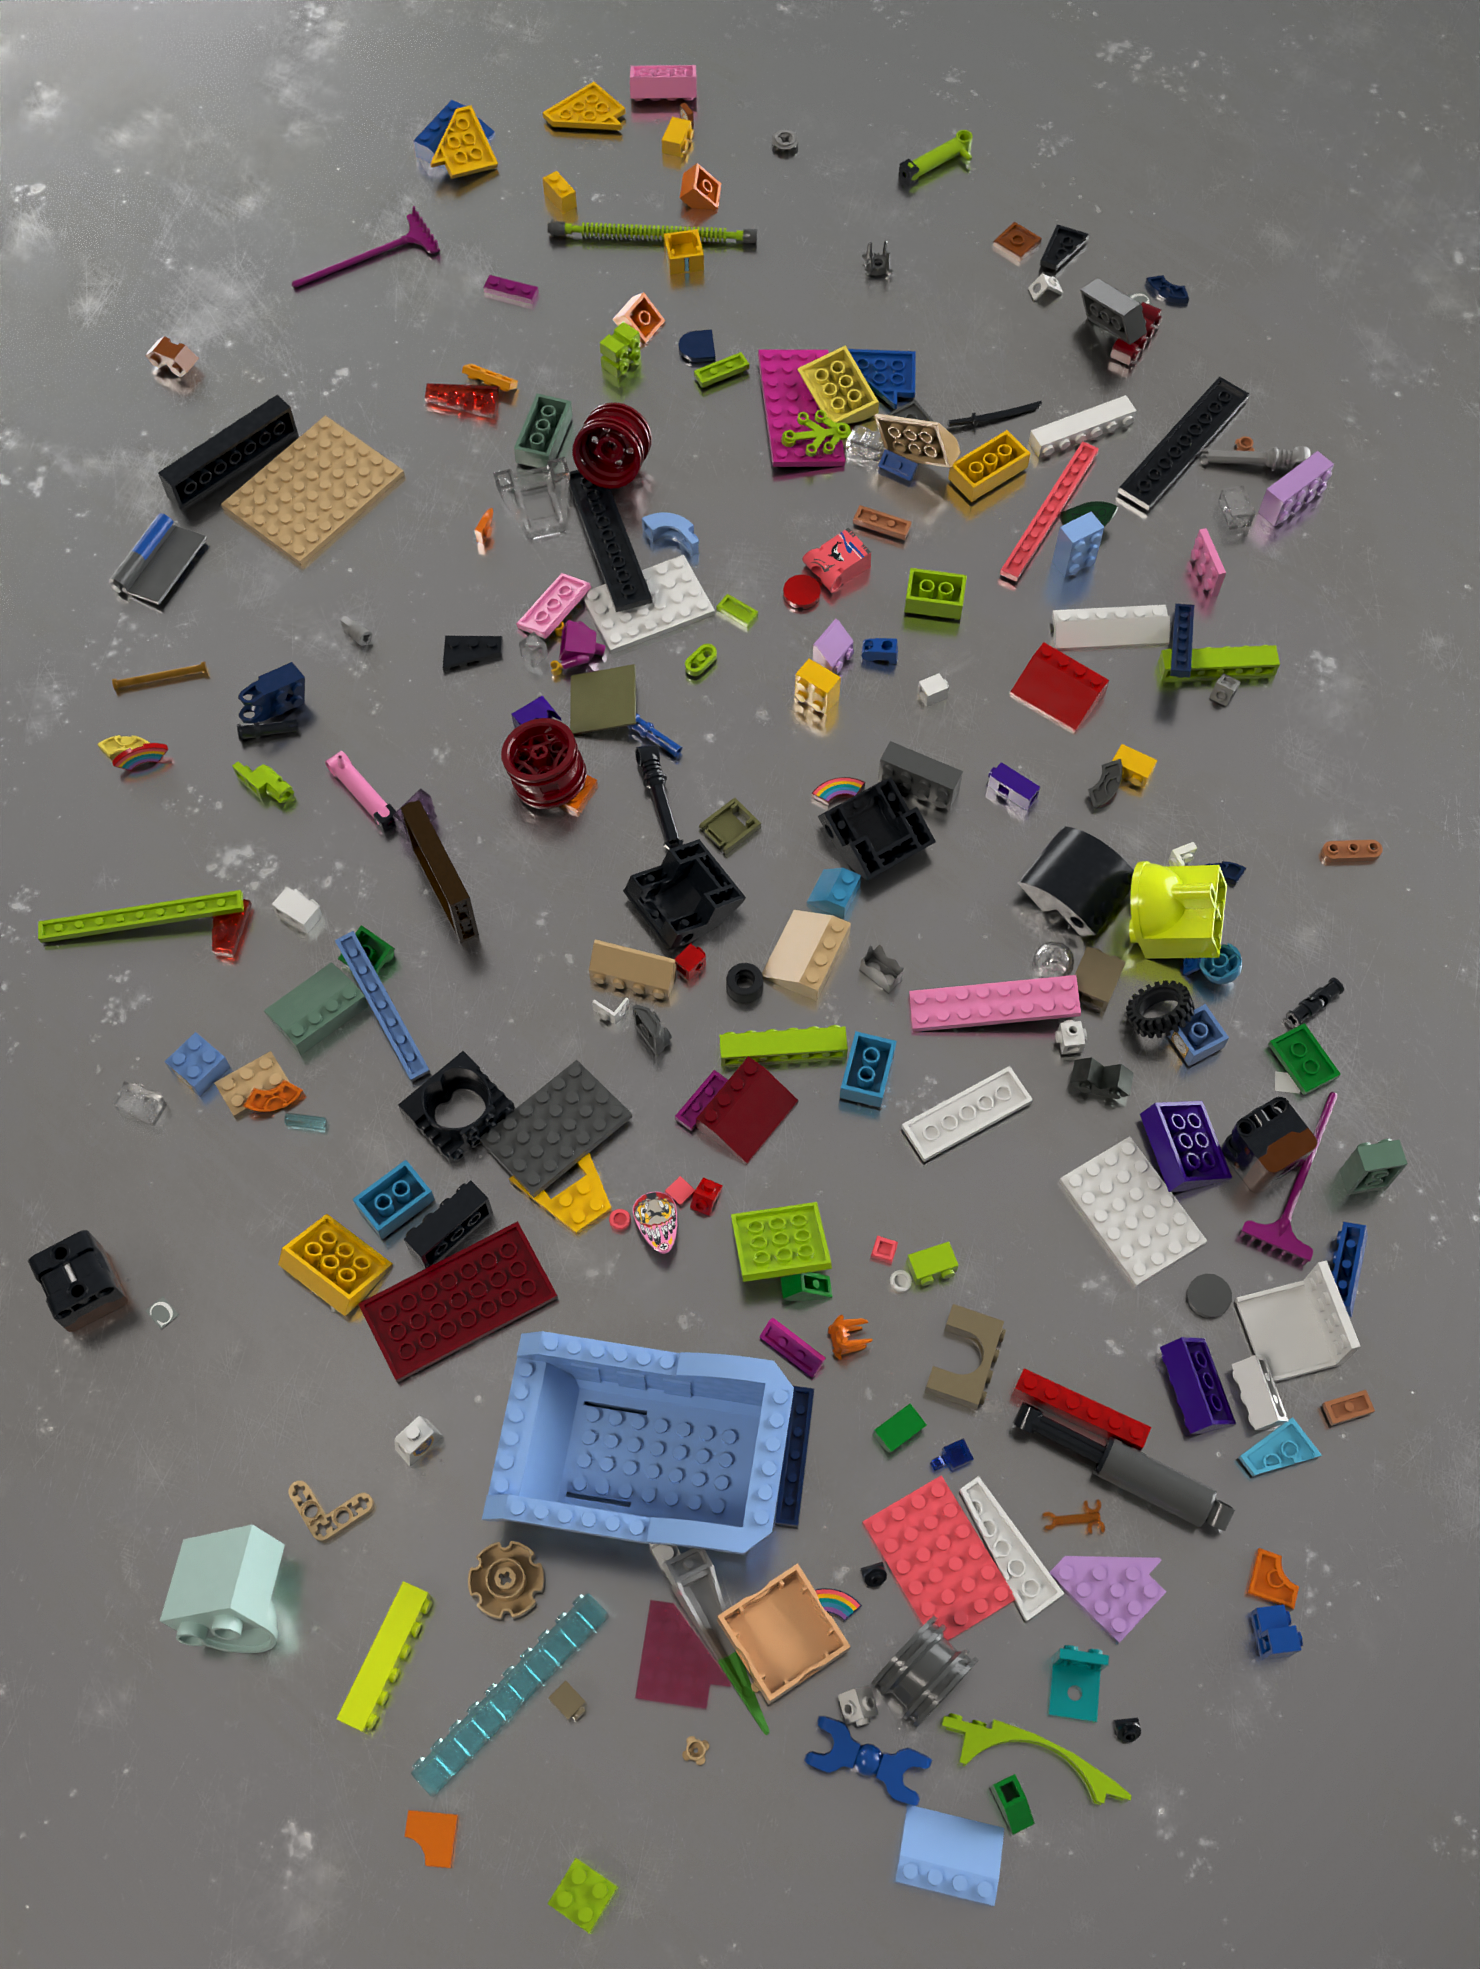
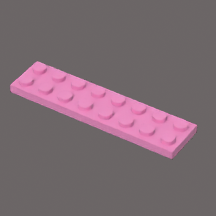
(995, 1003)

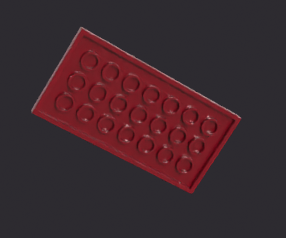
(457, 1301)

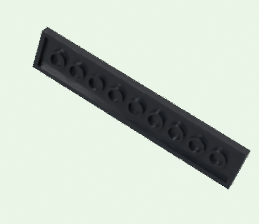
(1183, 443)
(610, 543)

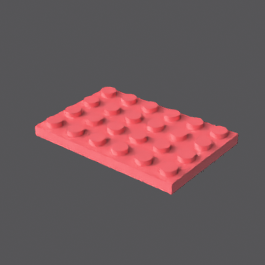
(939, 1559)

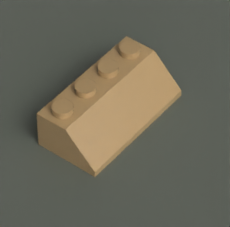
(632, 969)

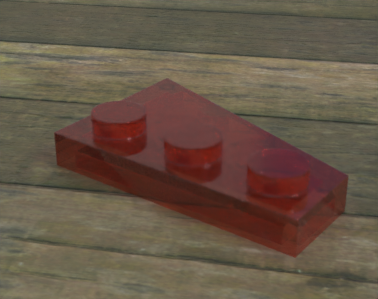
(228, 931)

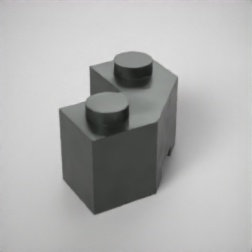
(1101, 1080)

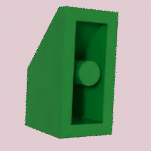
(806, 1287)

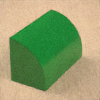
(899, 1428)

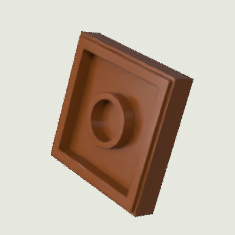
(1017, 241)

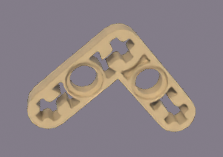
(322, 1518)

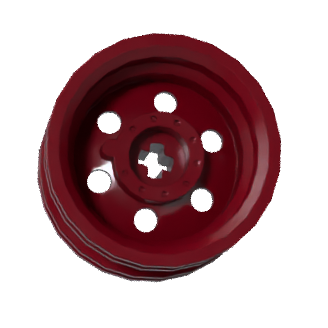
(599, 457)

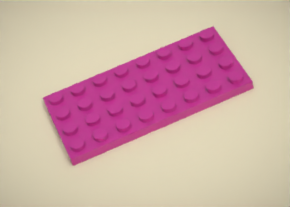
(784, 399)

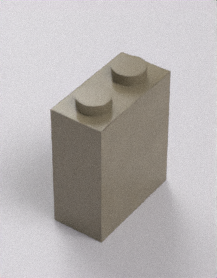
(1098, 977)

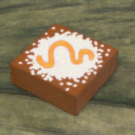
(686, 113)

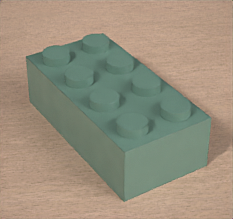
(543, 431)

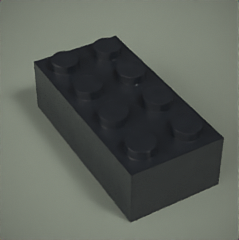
(448, 1224)

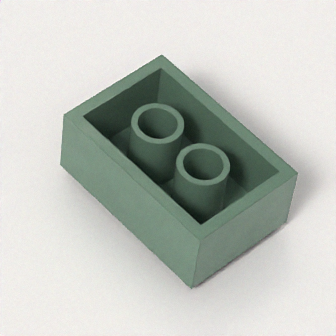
(1373, 1166)

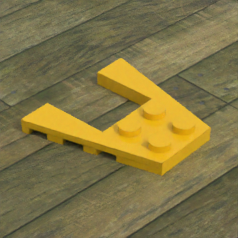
(579, 1203)

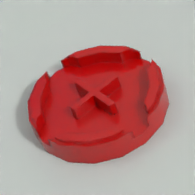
(801, 591)

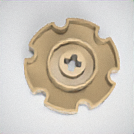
(511, 1597)

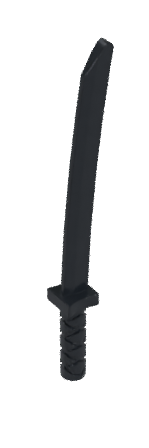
(992, 416)

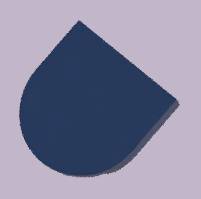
(697, 346)

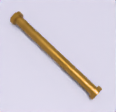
(159, 675)

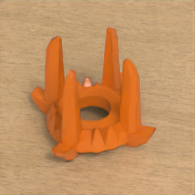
(840, 1336)

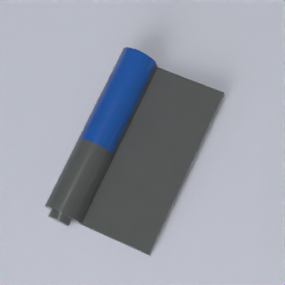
(157, 560)

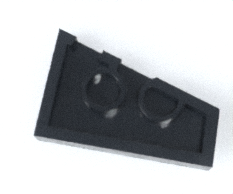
(1062, 245)
(467, 649)

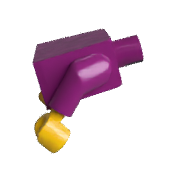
(576, 647)

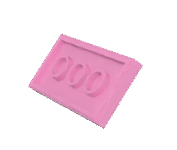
(553, 605)

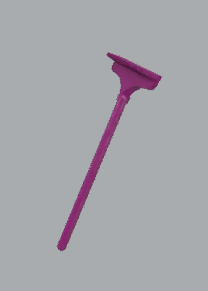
(417, 234)
(1280, 1232)

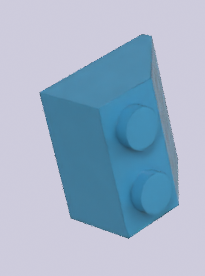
(835, 891)

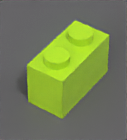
(932, 1264)

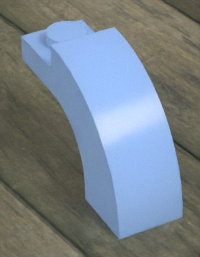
(672, 526)

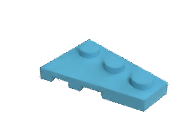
(1279, 1449)

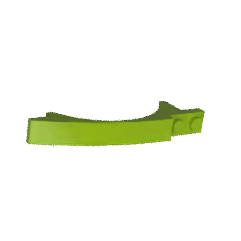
(979, 1738)

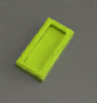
(737, 610)

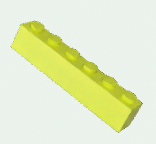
(384, 1657)

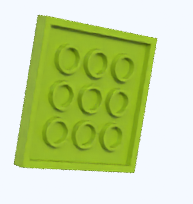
(780, 1241)

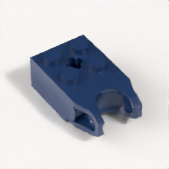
(273, 694)

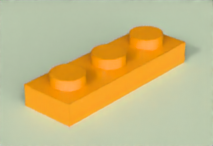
(489, 377)

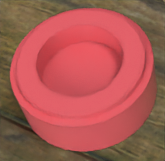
(620, 1220)

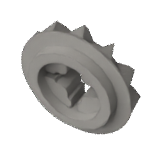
(785, 135)

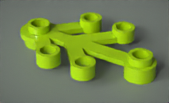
(818, 433)

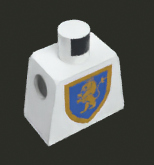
(416, 1440)

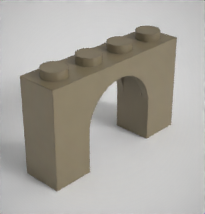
(968, 1388)

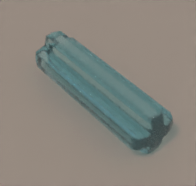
(305, 1121)

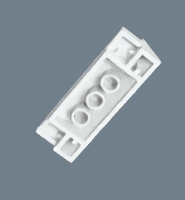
(1111, 627)

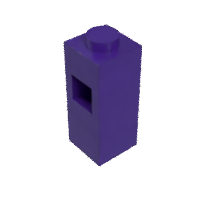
(1013, 785)

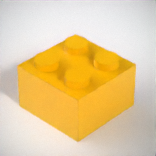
(817, 686)

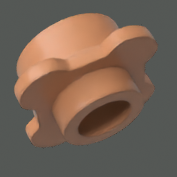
(1244, 444)

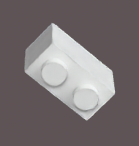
(297, 909)

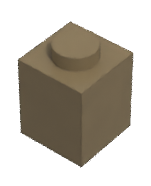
(568, 1701)

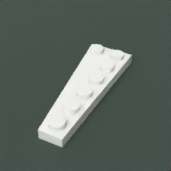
(1015, 1559)

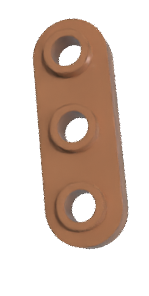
(1345, 854)

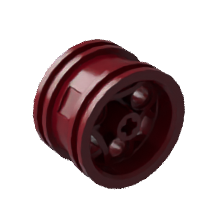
(544, 763)

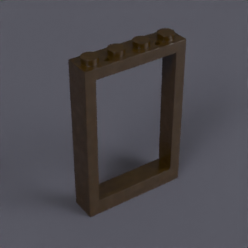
(439, 871)

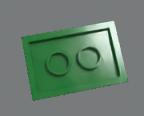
(1304, 1059)

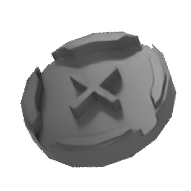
(1209, 1295)

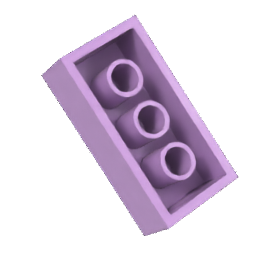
(1296, 488)

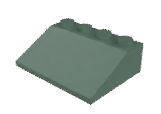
(317, 1008)

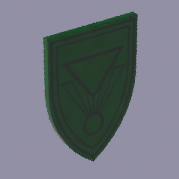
(1102, 510)

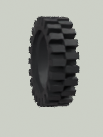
(1164, 1023)

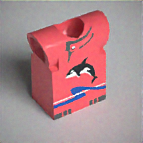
(839, 560)

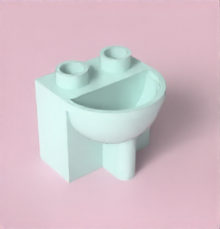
(225, 1591)

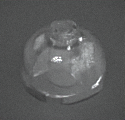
(1053, 960)

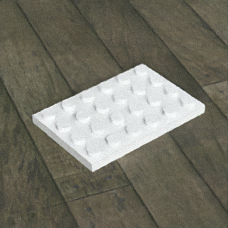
(676, 603)
(1132, 1211)

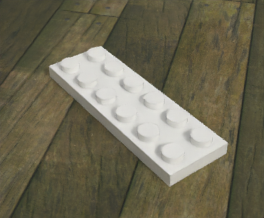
(966, 1113)

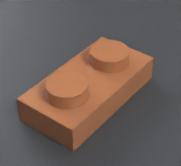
(1348, 1407)

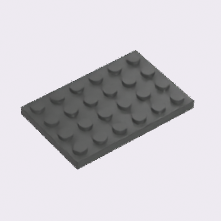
(555, 1128)

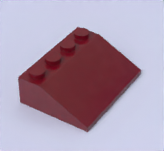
(746, 1110)

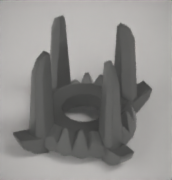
(871, 257)

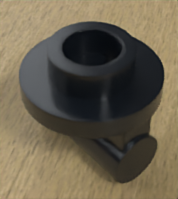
(874, 1574)
(1127, 1729)

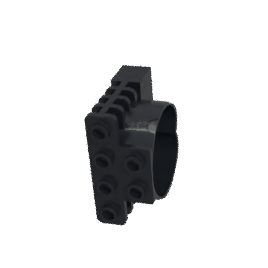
(438, 1090)

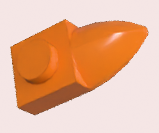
(483, 528)

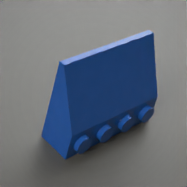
(430, 138)

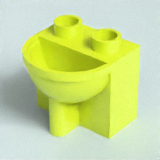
(1177, 910)

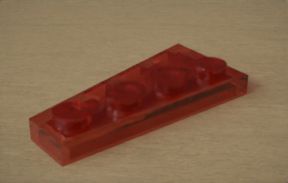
(466, 398)

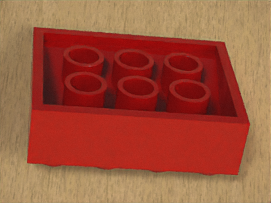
(1060, 687)

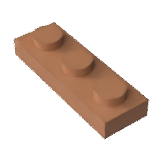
(882, 522)

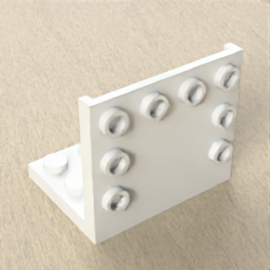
(1299, 1325)

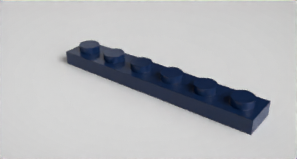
(1182, 640)
(794, 1458)

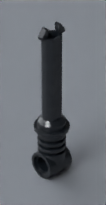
(654, 779)

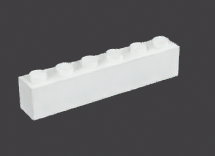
(1082, 426)

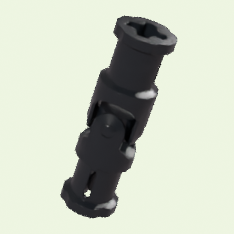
(1315, 1002)

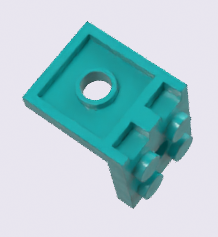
(1076, 1670)

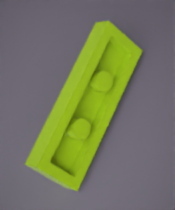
(721, 369)

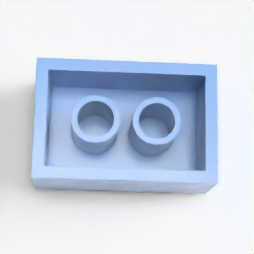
(1077, 544)

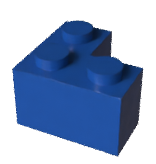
(1274, 1634)

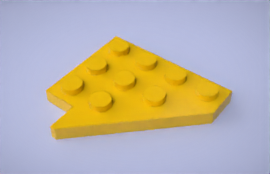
(587, 109)
(464, 146)

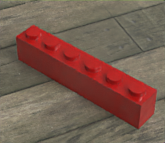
(1080, 1410)

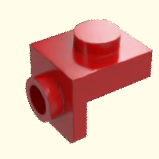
(705, 1196)

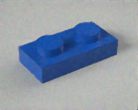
(898, 464)

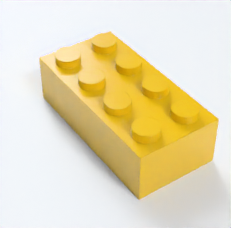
(989, 465)

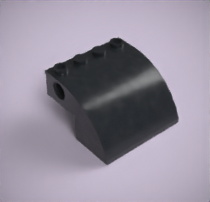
(876, 829)
(1078, 879)
(684, 895)

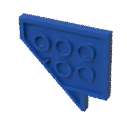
(888, 372)

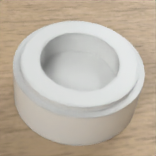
(900, 1281)

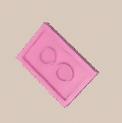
(1208, 562)

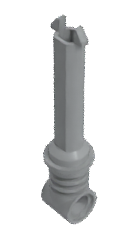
(1272, 458)

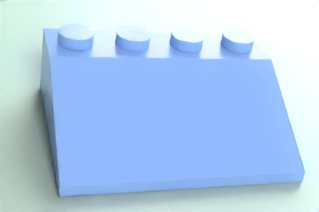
(950, 1855)

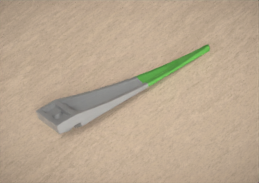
(699, 1593)

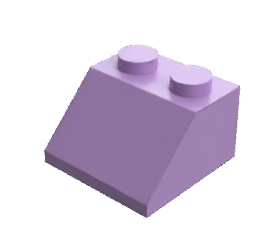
(833, 647)

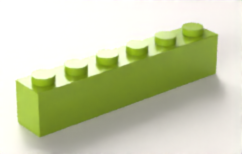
(1232, 661)
(784, 1045)

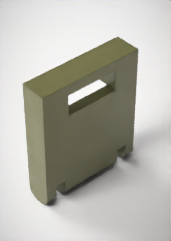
(727, 829)

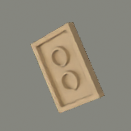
(261, 1073)

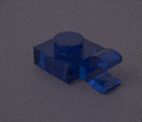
(955, 1455)

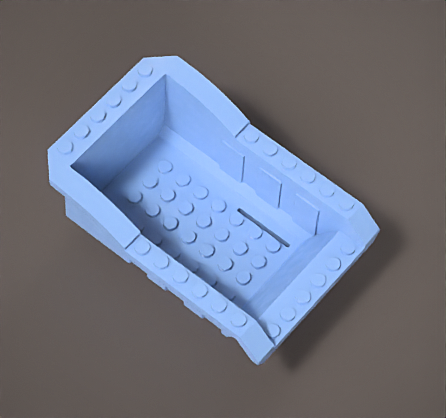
(641, 1443)

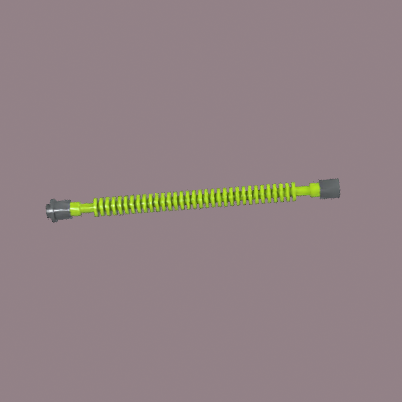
(560, 228)

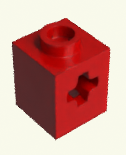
(690, 961)

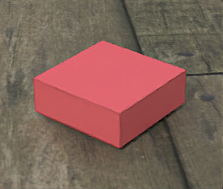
(680, 1191)
(884, 1249)

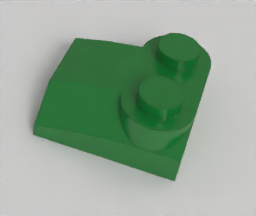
(377, 949)

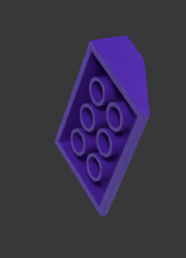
(1185, 1145)

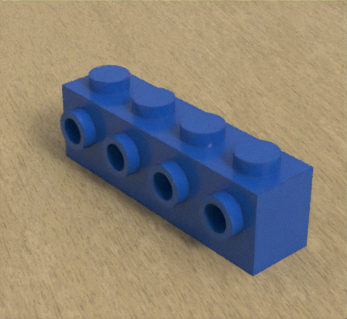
(1349, 1262)

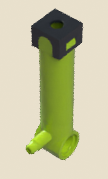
(960, 145)

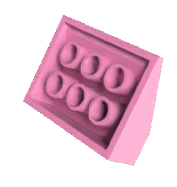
(663, 82)

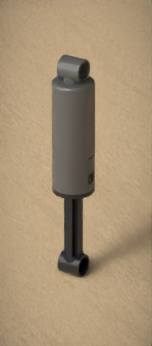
(1135, 1472)

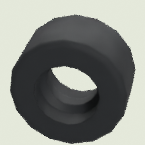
(741, 971)

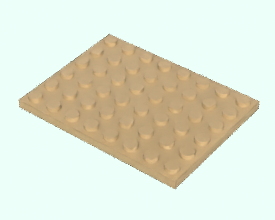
(313, 490)

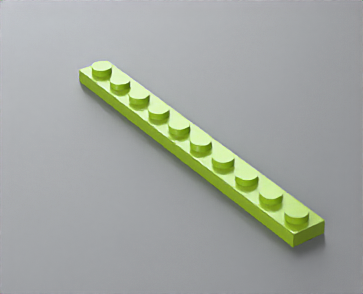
(140, 916)

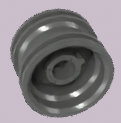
(924, 1671)

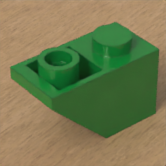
(1013, 1804)

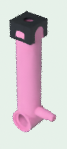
(341, 767)

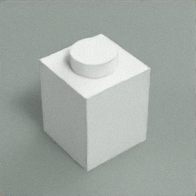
(933, 689)

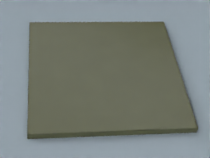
(603, 699)

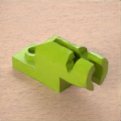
(264, 782)

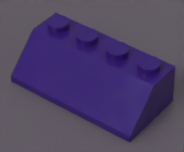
(1197, 1385)

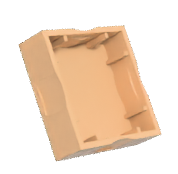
(783, 1634)

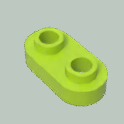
(699, 660)

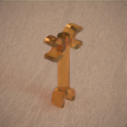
(1090, 1516)

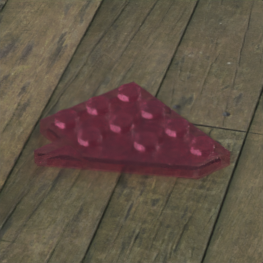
(675, 1661)

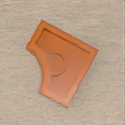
(1270, 1582)
(434, 1834)

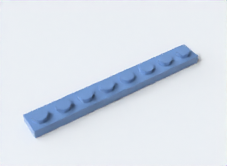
(382, 1006)

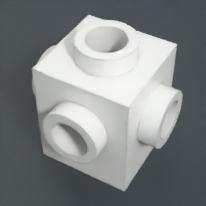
(1071, 1037)
(858, 1705)

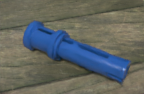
(648, 728)

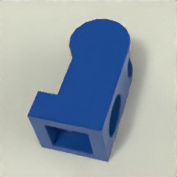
(880, 649)

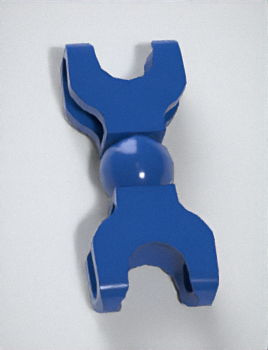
(868, 1760)

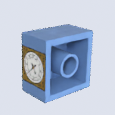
(1199, 1037)
(197, 1064)

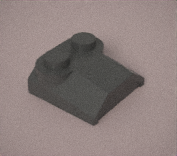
(651, 1029)

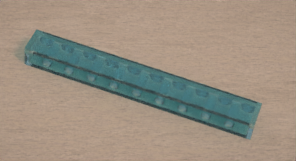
(509, 1694)

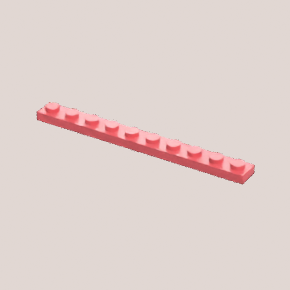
(1049, 511)

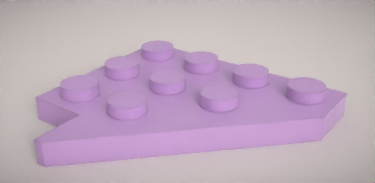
(1110, 1589)

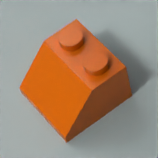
(700, 189)
(641, 316)

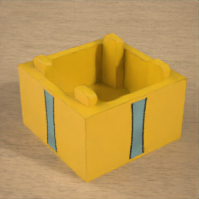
(683, 251)

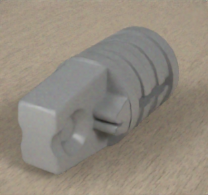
(356, 631)

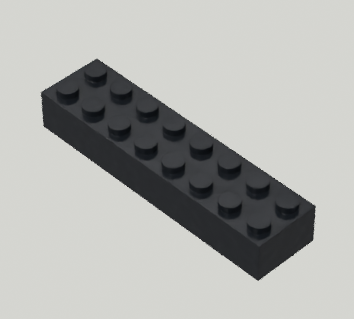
(228, 451)

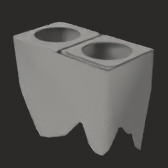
(879, 976)

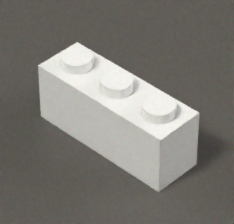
(1259, 1393)

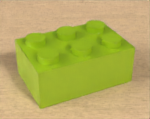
(935, 593)

